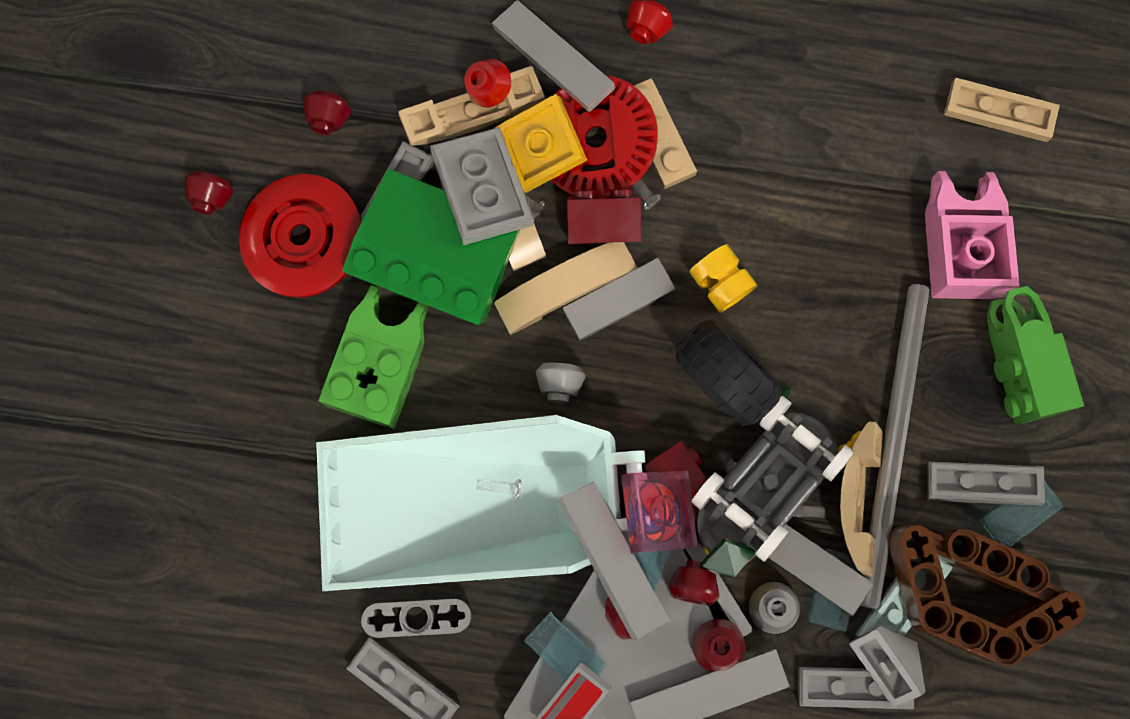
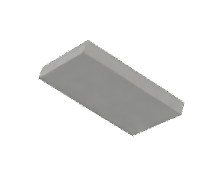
(481, 186)

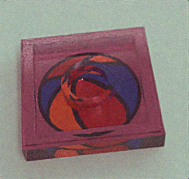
(659, 511)

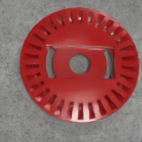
(629, 141)
(292, 268)

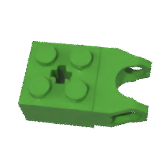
(376, 349)
(1031, 360)

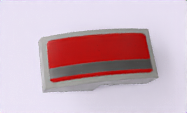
(576, 696)

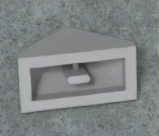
(891, 663)

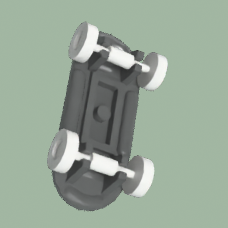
(768, 482)

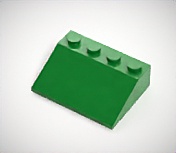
(417, 252)

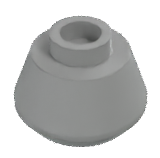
(559, 381)
(763, 610)

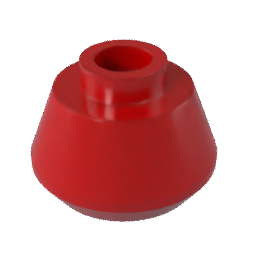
(648, 21)
(488, 82)

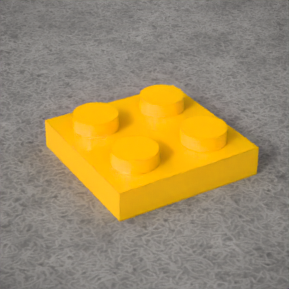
(542, 143)

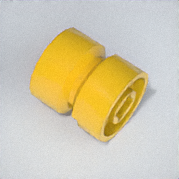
(723, 278)

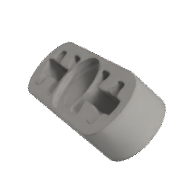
(388, 629)

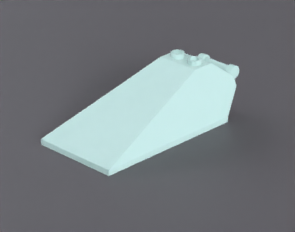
(412, 513)

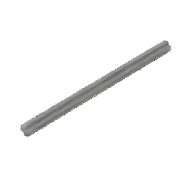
(896, 434)

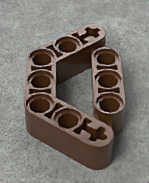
(1006, 573)

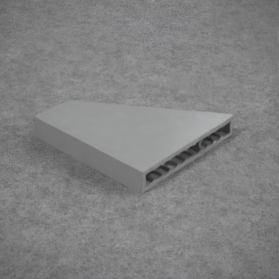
(632, 667)

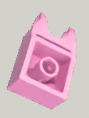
(970, 241)

